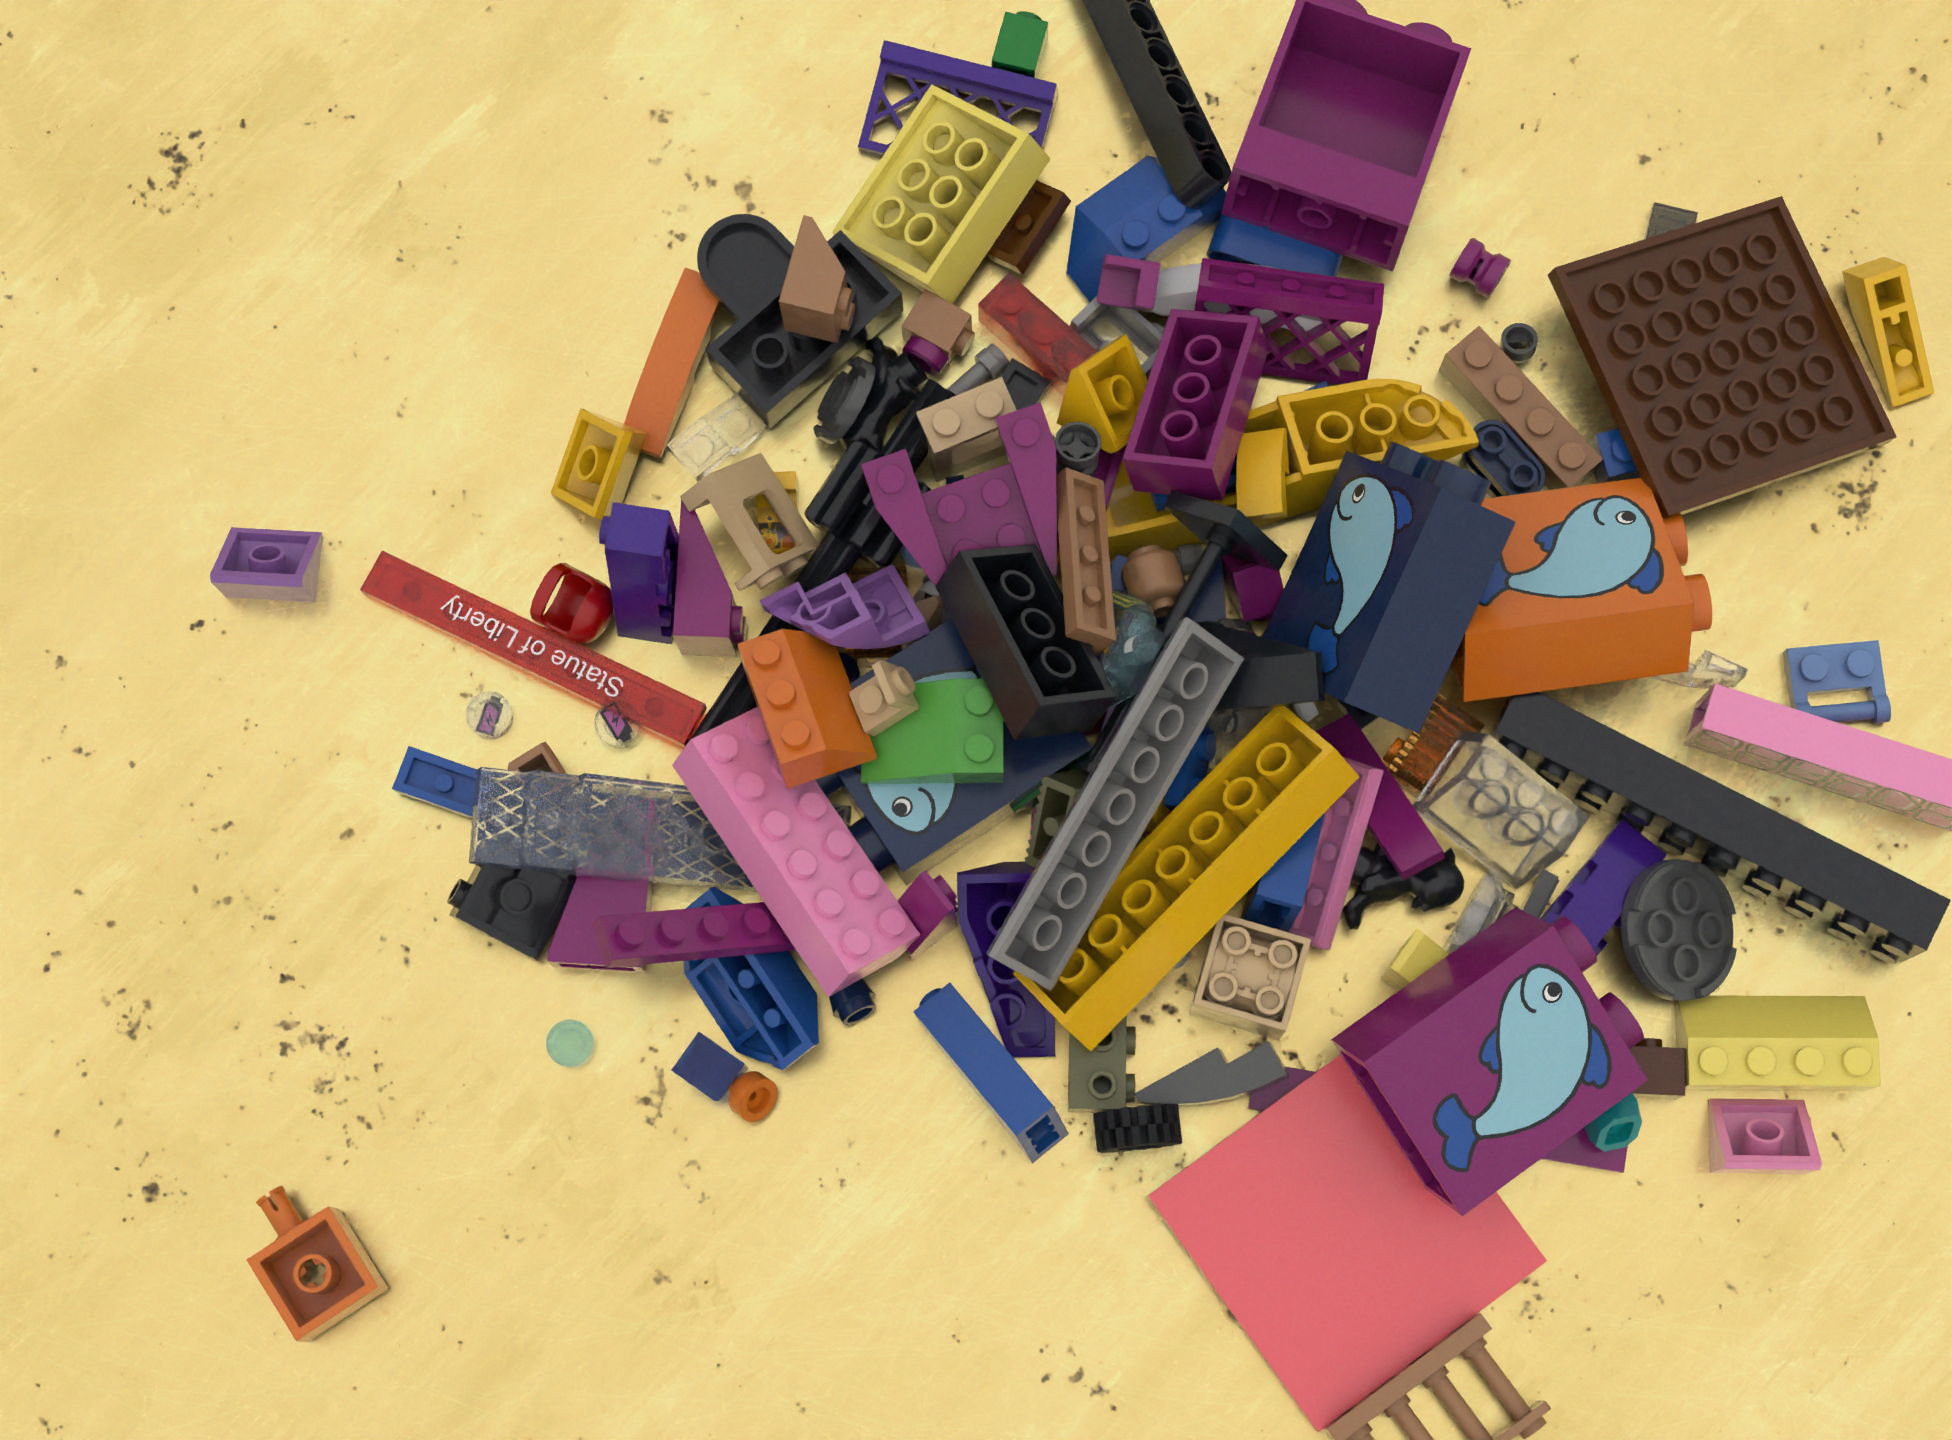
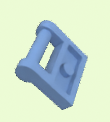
(1836, 670)

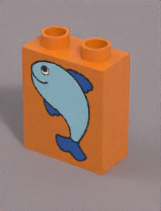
(1583, 594)

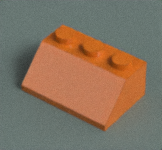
(805, 705)

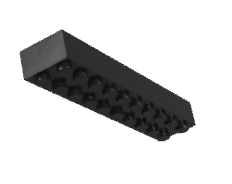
(1721, 828)

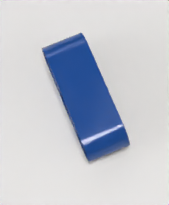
(1255, 245)

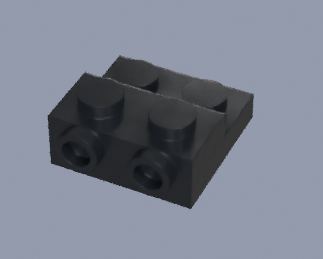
(512, 905)

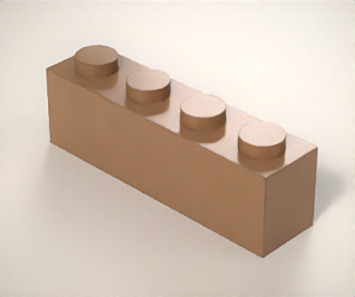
(1505, 394)

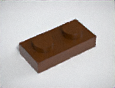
(1029, 227)

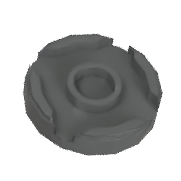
(844, 400)

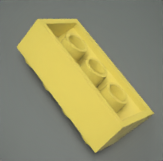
(1778, 1043)

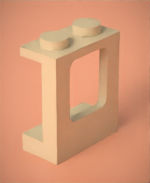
(963, 429)
(727, 491)

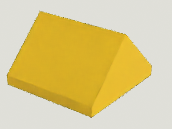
(1106, 393)
(597, 463)

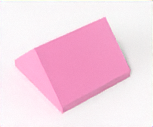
(1761, 1137)

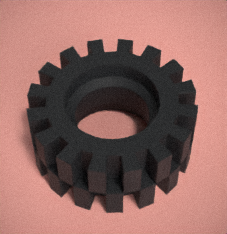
(1137, 1128)

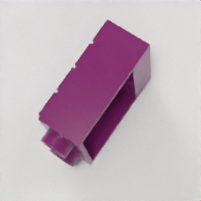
(1346, 130)

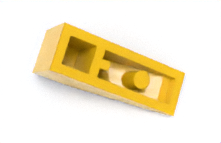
(1889, 328)

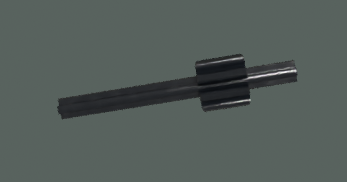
(852, 529)

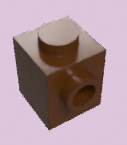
(1663, 1069)

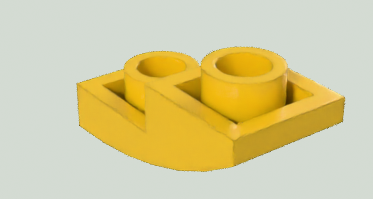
(1261, 474)

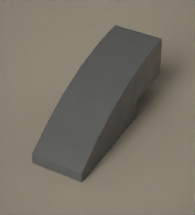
(1216, 1080)

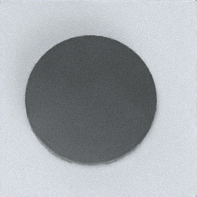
(1678, 930)

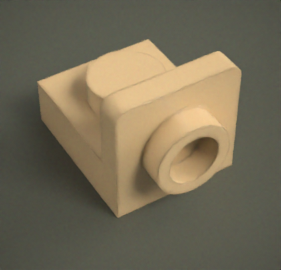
(884, 698)

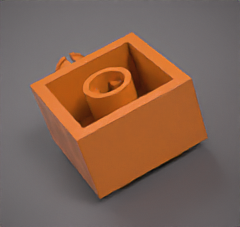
(288, 1265)

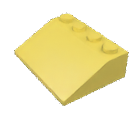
(943, 193)

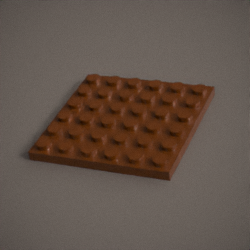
(1721, 357)

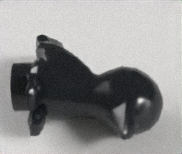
(891, 392)
(1380, 882)

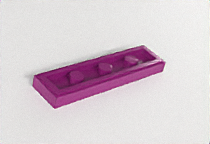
(1393, 817)

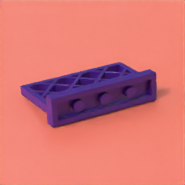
(957, 76)

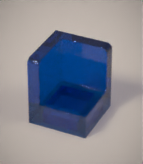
(708, 1067)

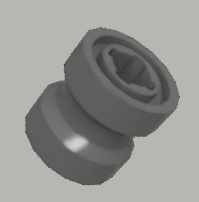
(1077, 448)

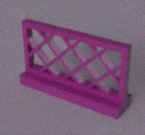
(1297, 294)

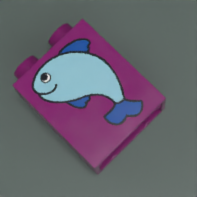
(1494, 1056)

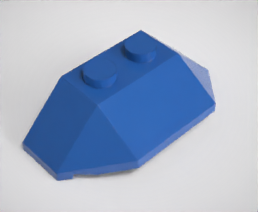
(1133, 219)
(757, 999)

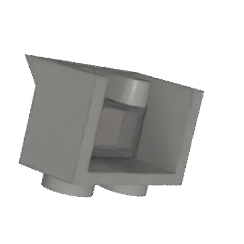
(1105, 323)

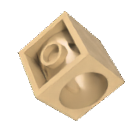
(1250, 977)

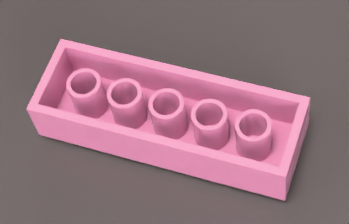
(796, 854)

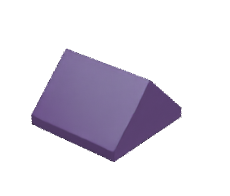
(268, 565)

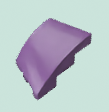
(855, 615)

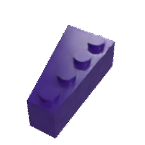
(641, 570)

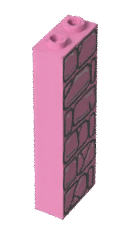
(1823, 754)

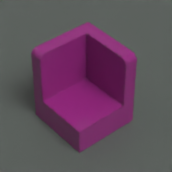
(1128, 283)

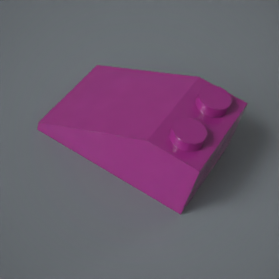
(704, 610)

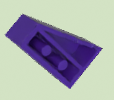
(1599, 888)

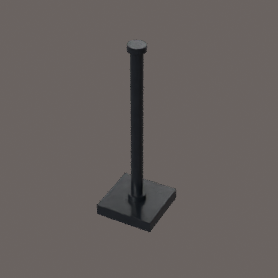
(1224, 532)

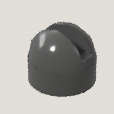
(1519, 337)

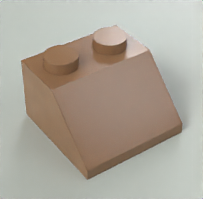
(815, 288)

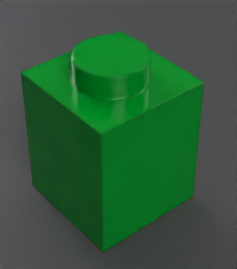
(1021, 43)

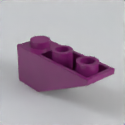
(931, 909)

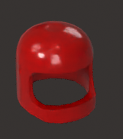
(580, 607)

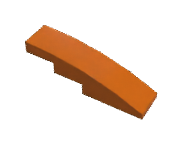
(672, 362)

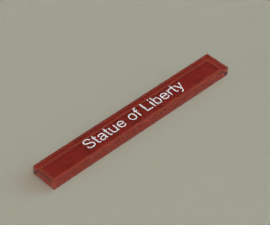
(534, 649)

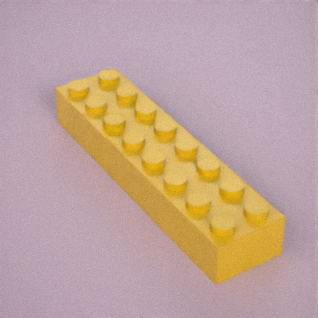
(1196, 870)

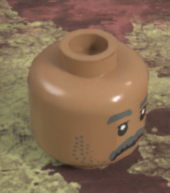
(1153, 577)

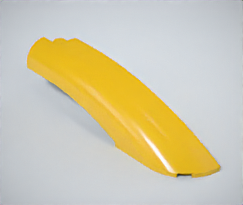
(1320, 430)

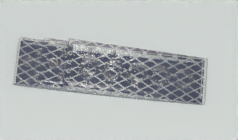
(600, 829)

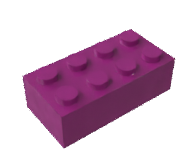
(1196, 404)

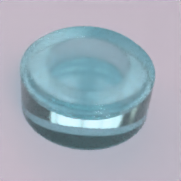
(570, 1043)

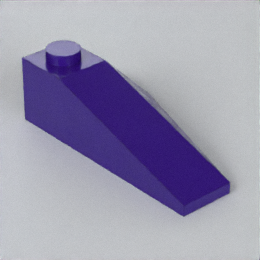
(983, 905)

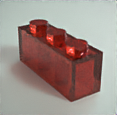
(1033, 331)

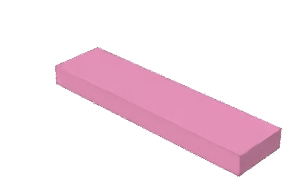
(1336, 857)

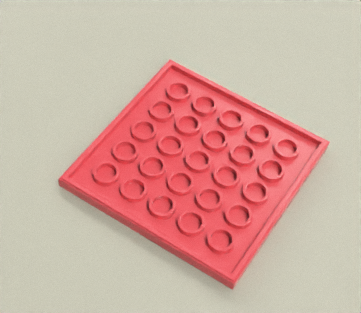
(1337, 1244)

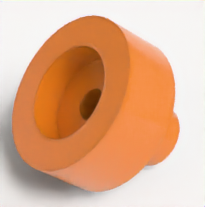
(752, 1096)

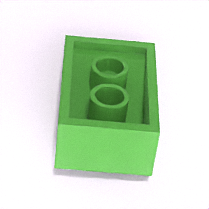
(947, 740)

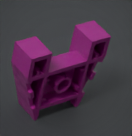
(979, 512)

